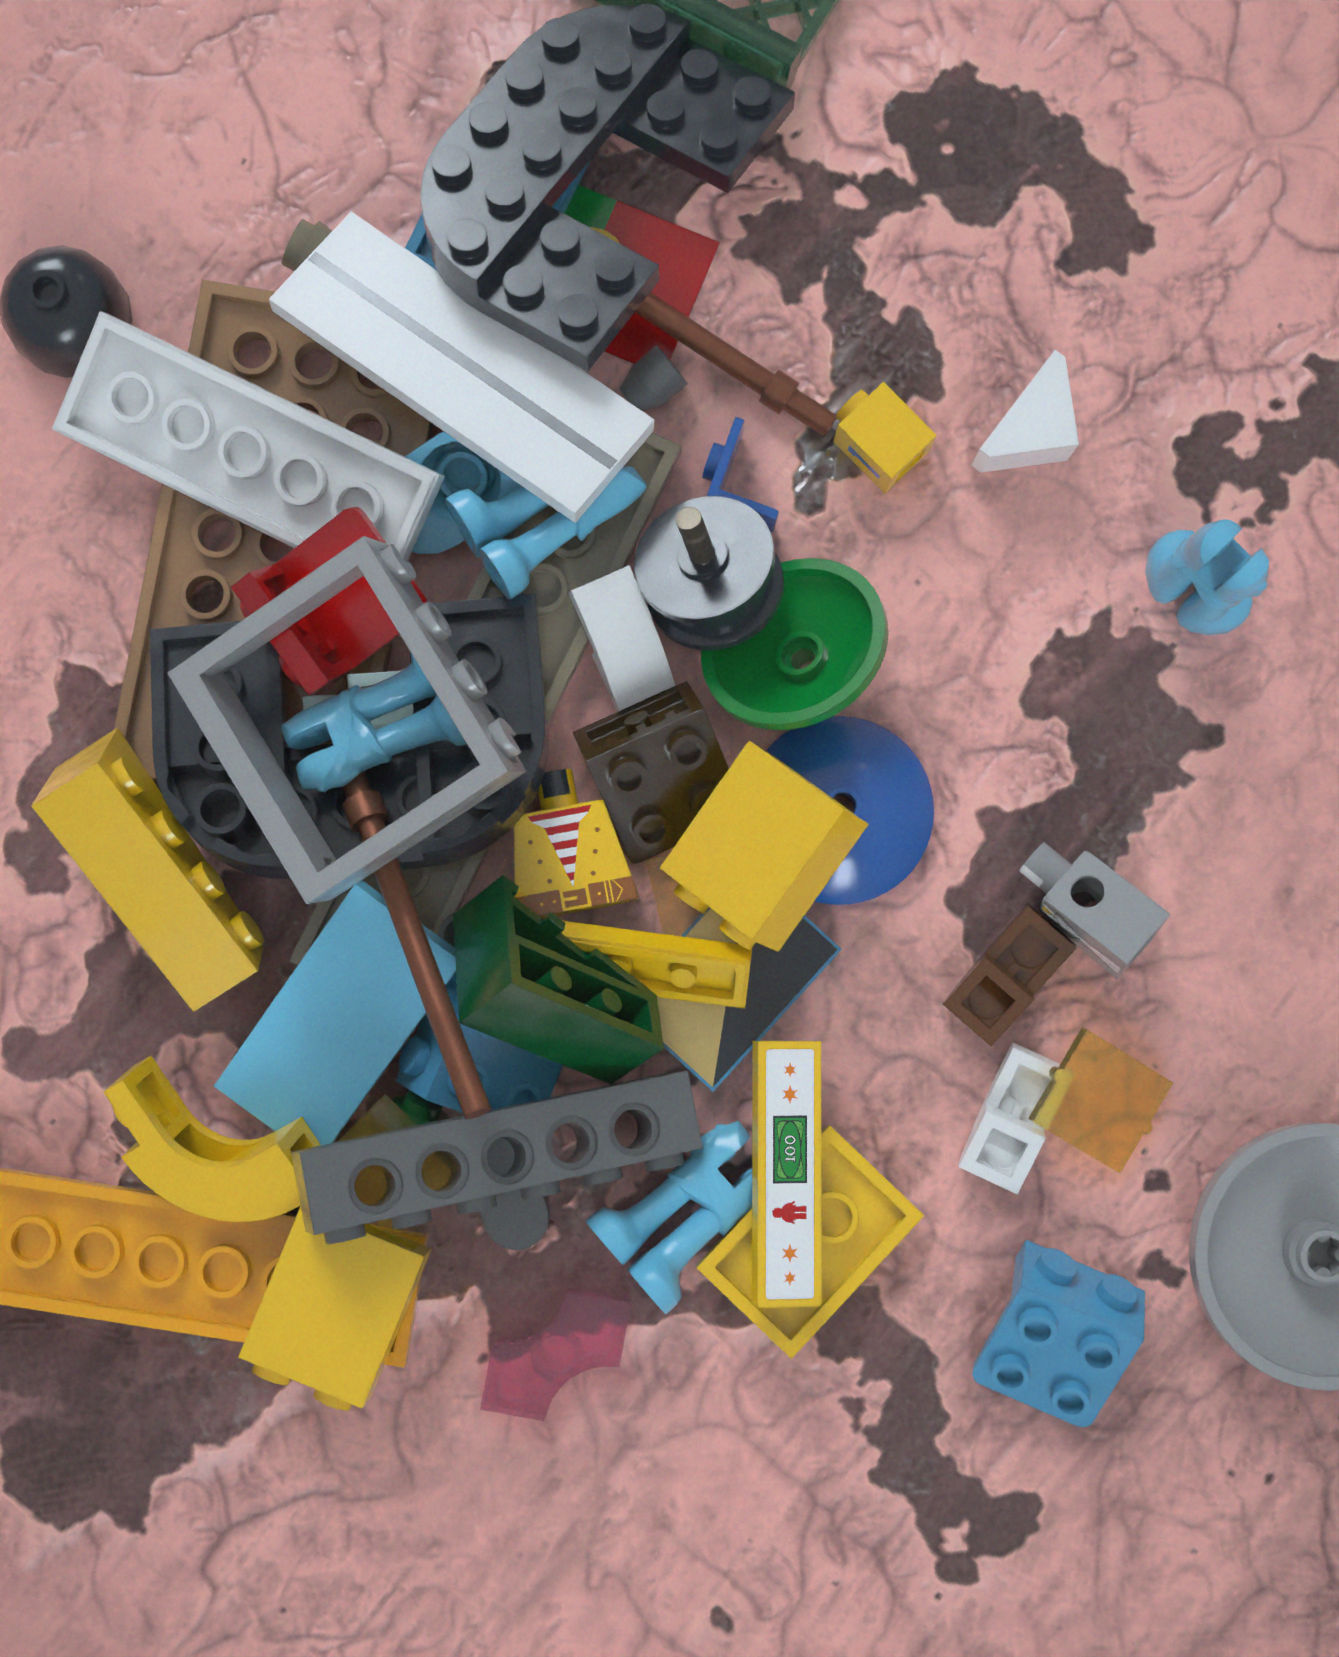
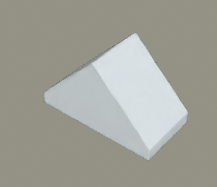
(1037, 426)

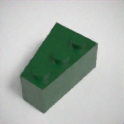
(546, 993)

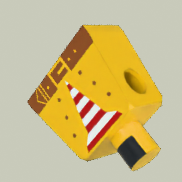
(569, 853)

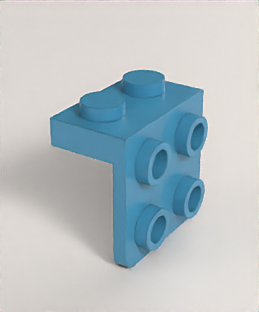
(506, 1071)
(1062, 1336)

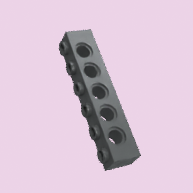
(328, 1172)

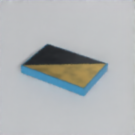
(717, 1037)

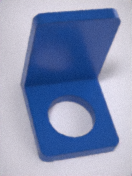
(718, 469)

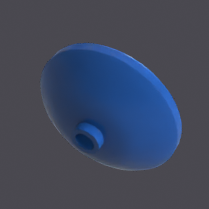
(887, 792)

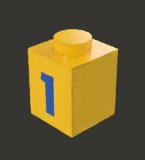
(882, 435)

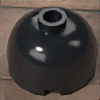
(54, 303)

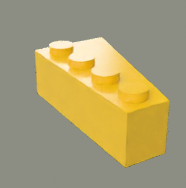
(149, 869)

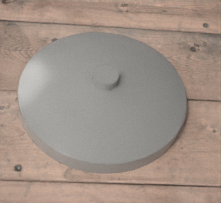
(1271, 1253)

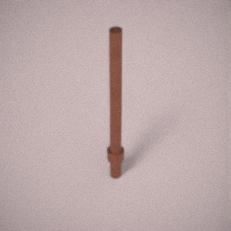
(776, 390)
(367, 816)

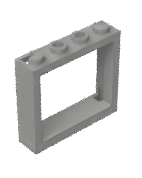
(257, 772)

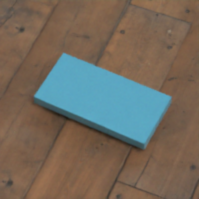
(333, 1022)

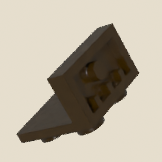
(654, 768)

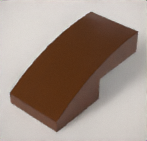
(1009, 974)

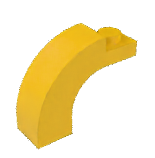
(198, 1166)

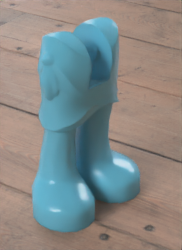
(512, 560)
(1219, 570)
(355, 739)
(696, 1180)

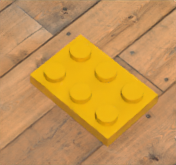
(860, 1227)

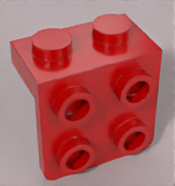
(338, 632)

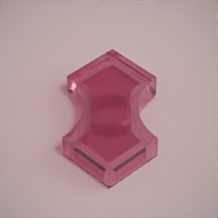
(531, 1370)

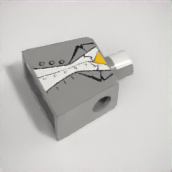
(1111, 930)

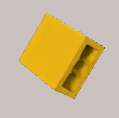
(761, 849)
(334, 1312)

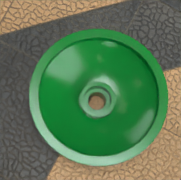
(824, 618)

